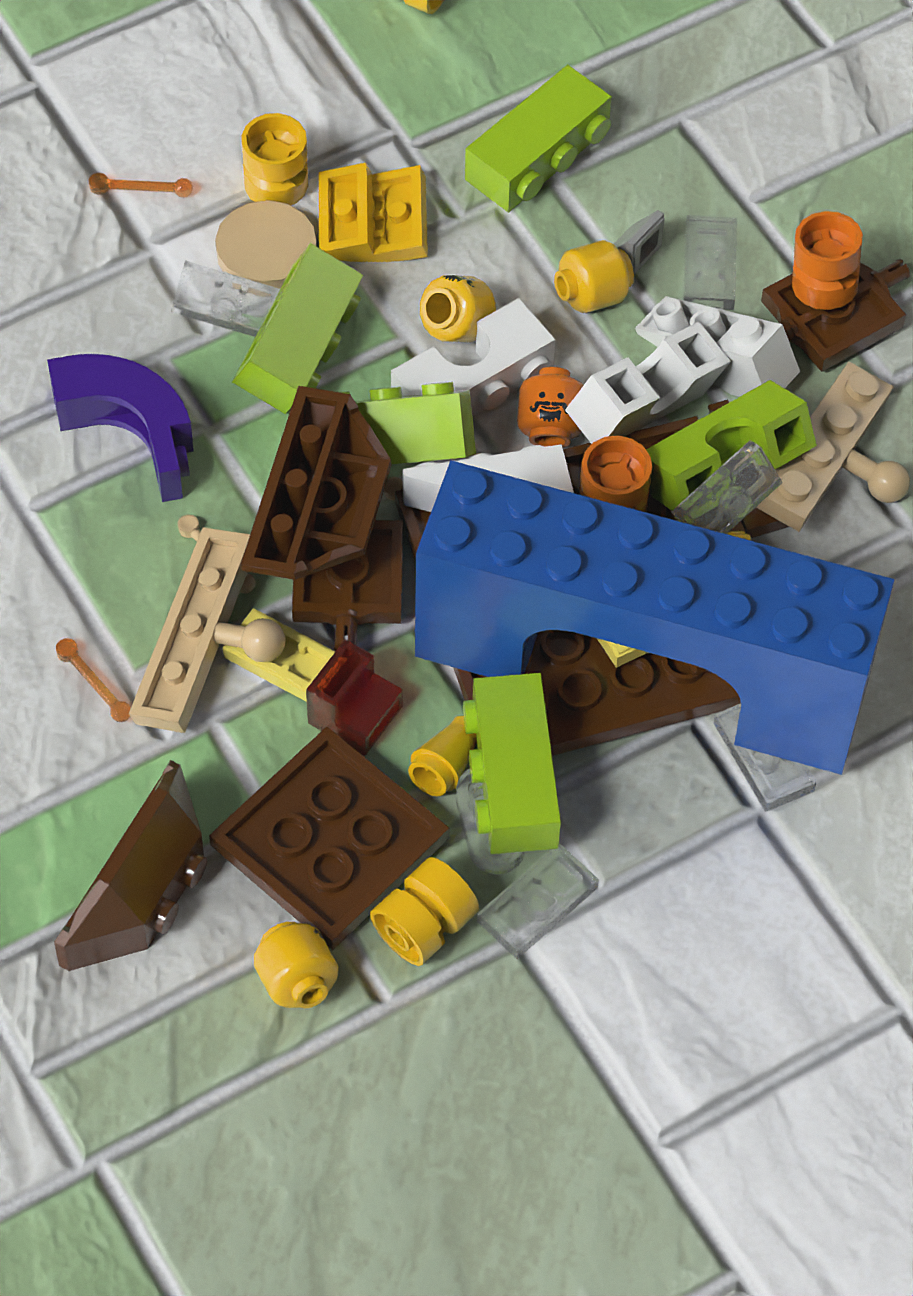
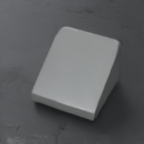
(642, 239)

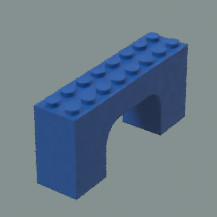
(767, 620)

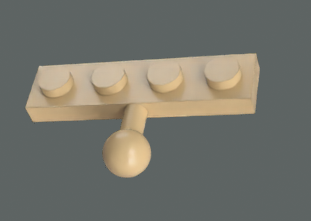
(838, 428)
(196, 629)

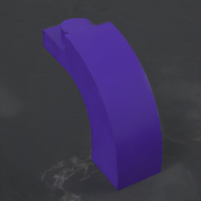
(129, 396)

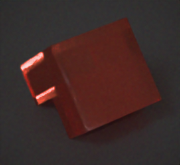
(352, 698)

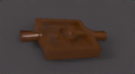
(843, 331)
(358, 589)

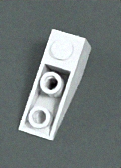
(754, 345)
(533, 463)

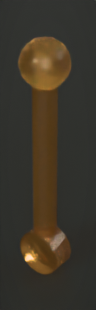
(100, 184)
(68, 652)

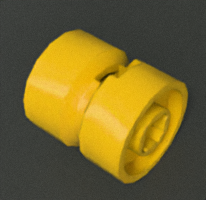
(275, 159)
(432, 904)

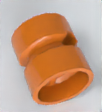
(827, 260)
(617, 472)

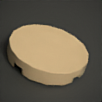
(263, 241)

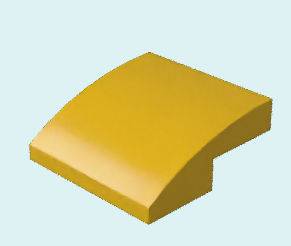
(373, 214)

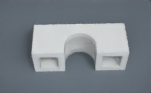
(511, 350)
(633, 396)

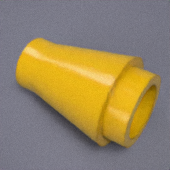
(442, 759)

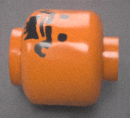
(544, 405)

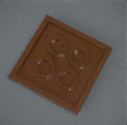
(329, 836)

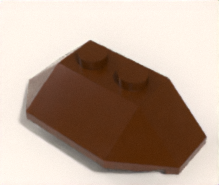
(319, 489)
(140, 880)

